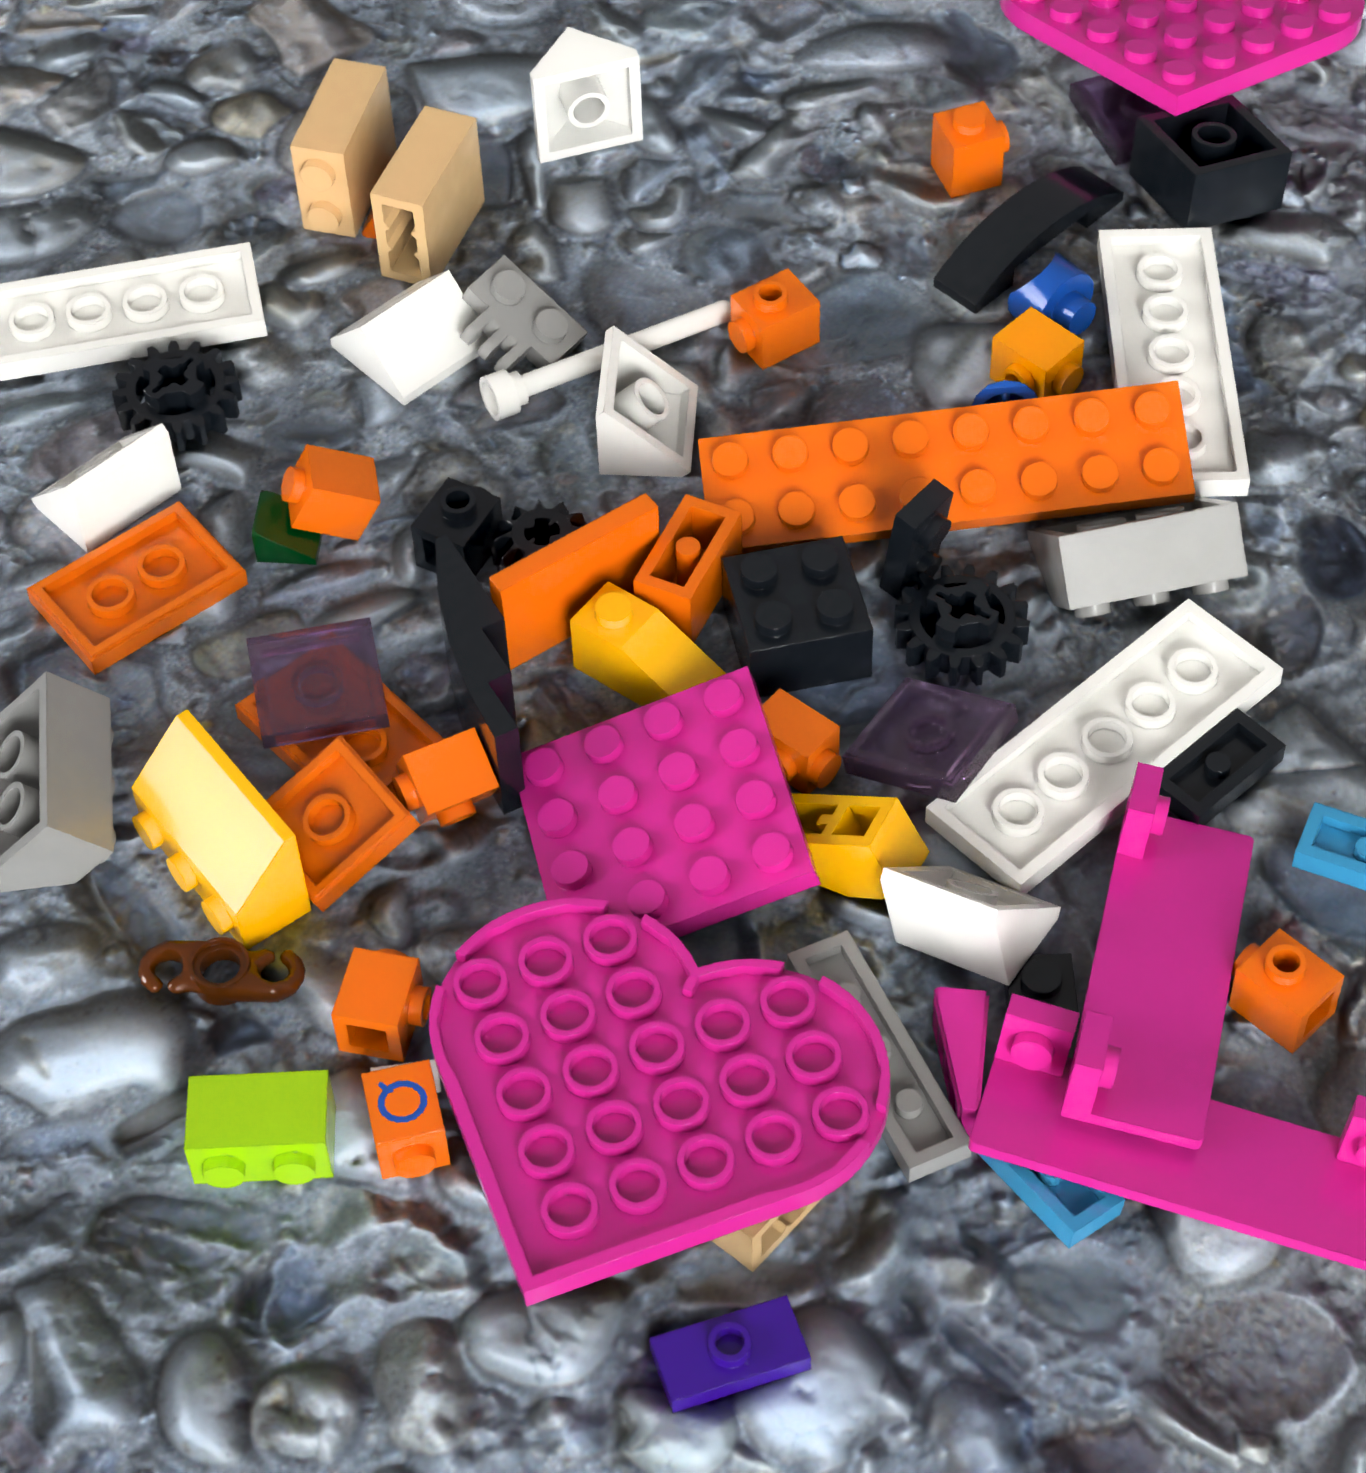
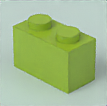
(260, 1127)

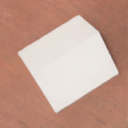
(585, 96)
(412, 338)
(643, 412)
(113, 488)
(965, 919)

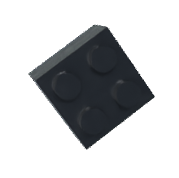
(1210, 163)
(798, 616)

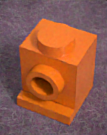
(804, 741)

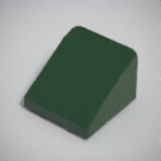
(274, 537)

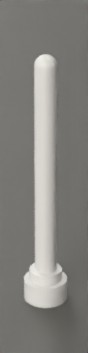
(507, 392)

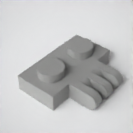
(518, 319)

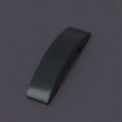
(1020, 227)

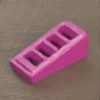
(960, 1038)

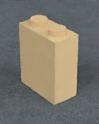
(343, 147)
(428, 195)

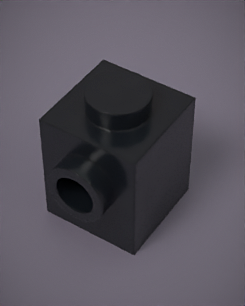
(466, 516)

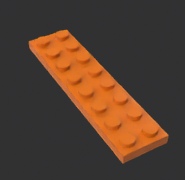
(998, 458)

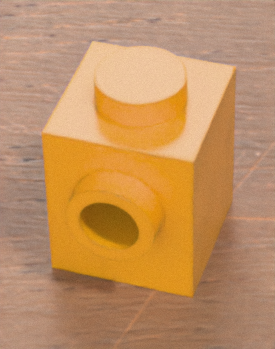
(1038, 355)

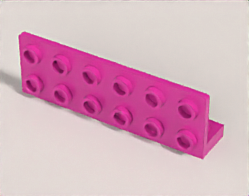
(1159, 973)
(1245, 1177)

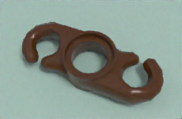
(199, 955)

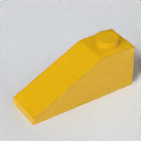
(636, 648)
(856, 839)

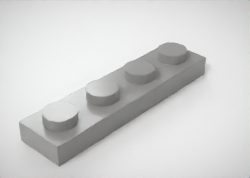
(920, 1120)

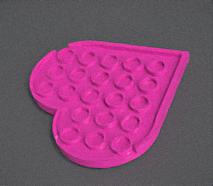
(1189, 49)
(644, 1097)

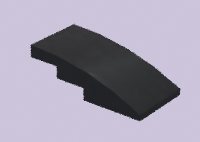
(480, 669)

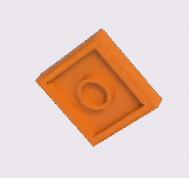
(340, 820)

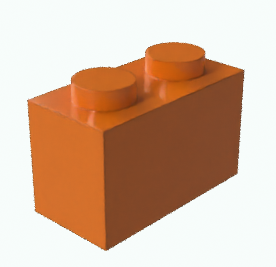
(686, 563)

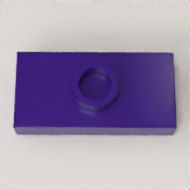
(730, 1353)

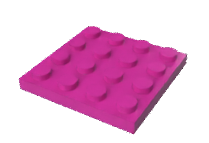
(670, 810)

